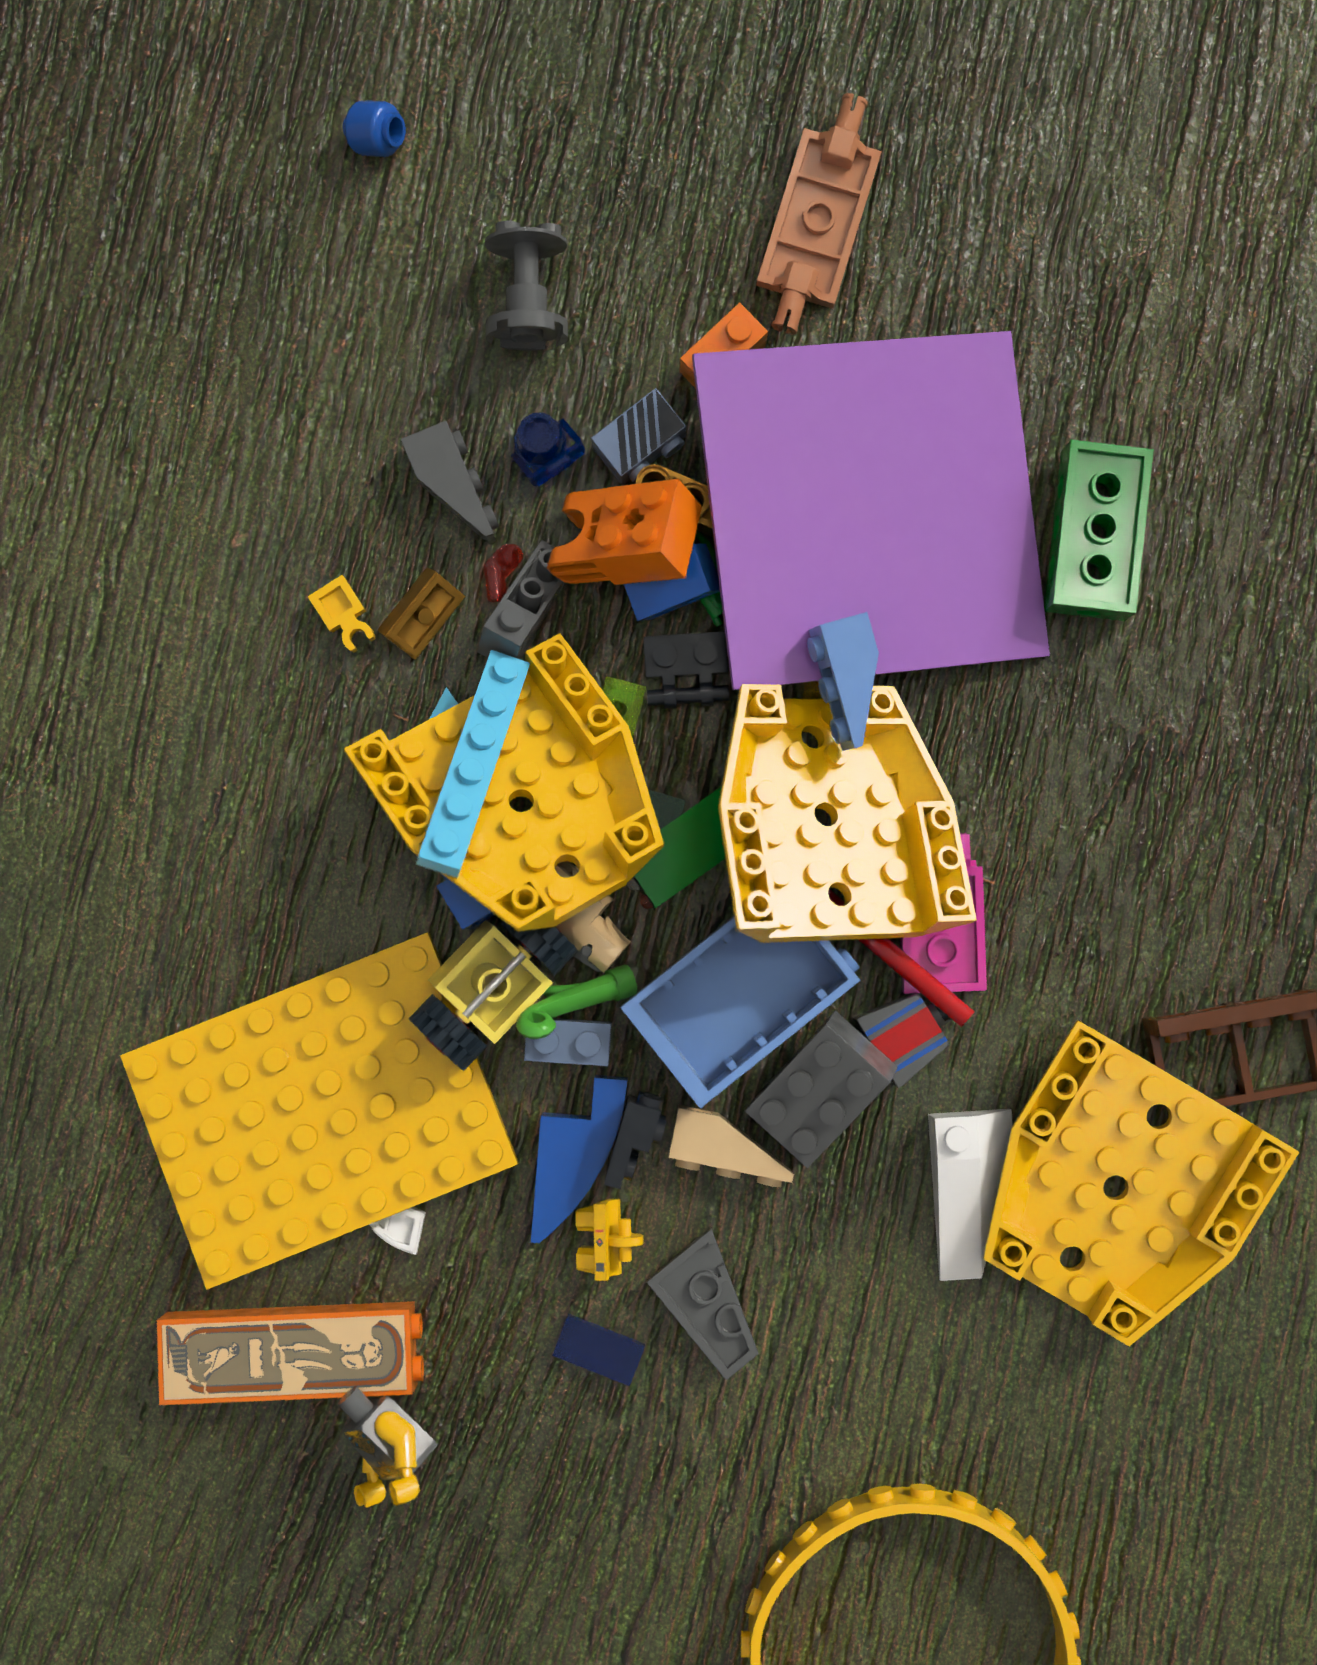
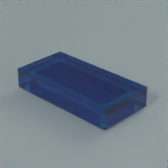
(598, 1349)

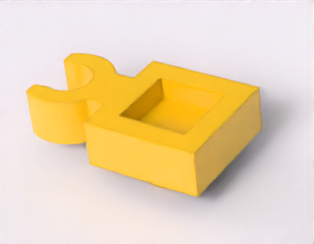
(339, 609)

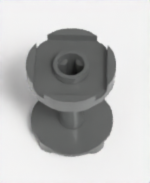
(526, 321)

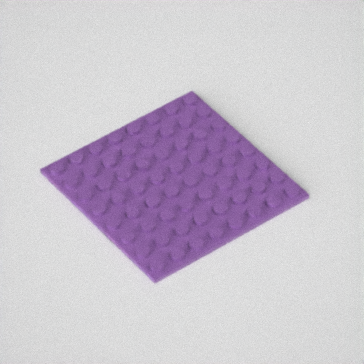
(876, 489)

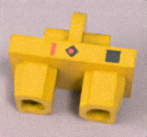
(611, 1239)

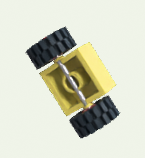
(489, 986)

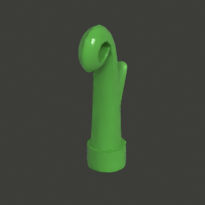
(538, 1020)

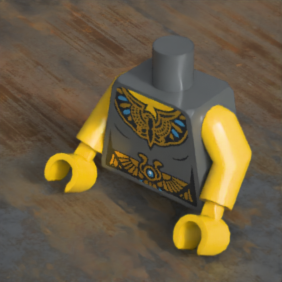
(389, 1446)

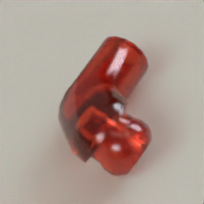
(498, 568)

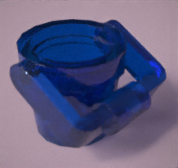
(543, 446)

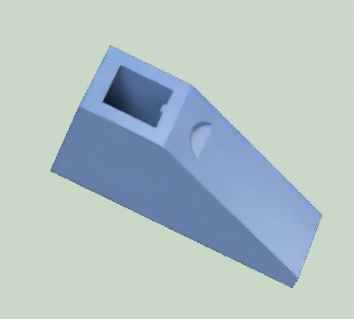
(847, 666)

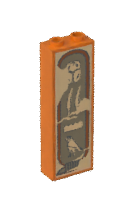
(288, 1353)

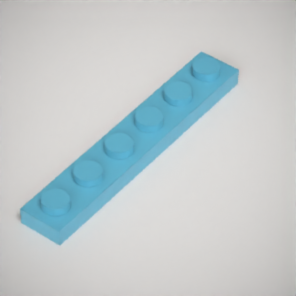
(473, 764)

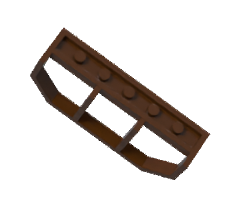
(1228, 1019)

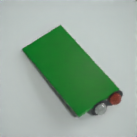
(690, 849)

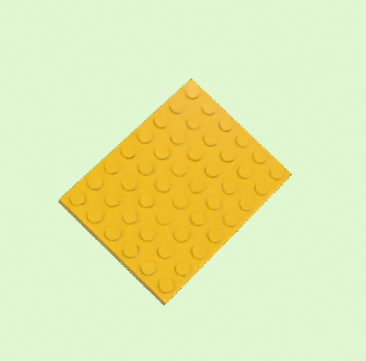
(313, 1113)

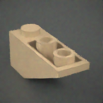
(714, 1141)

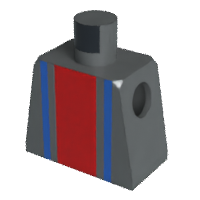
(905, 1033)

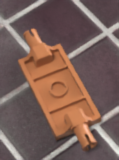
(819, 216)

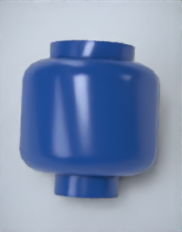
(374, 128)

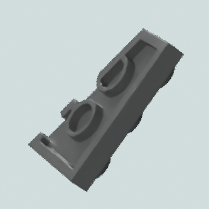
(705, 1303)

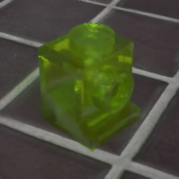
(630, 695)

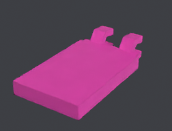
(958, 953)

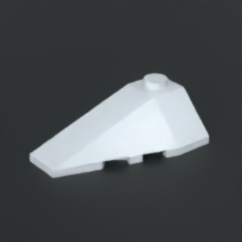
(966, 1175)

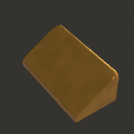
(421, 613)

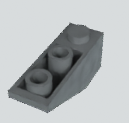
(442, 472)
(522, 608)

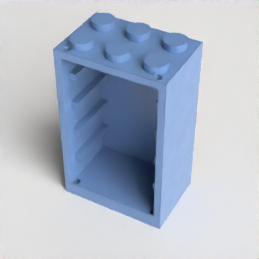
(735, 1004)

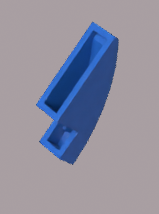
(573, 1153)

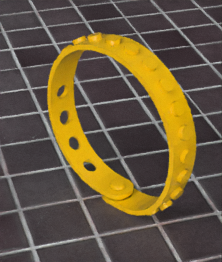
(891, 1501)

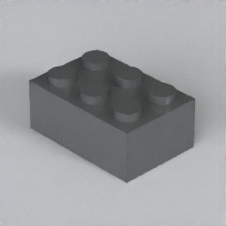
(821, 1089)

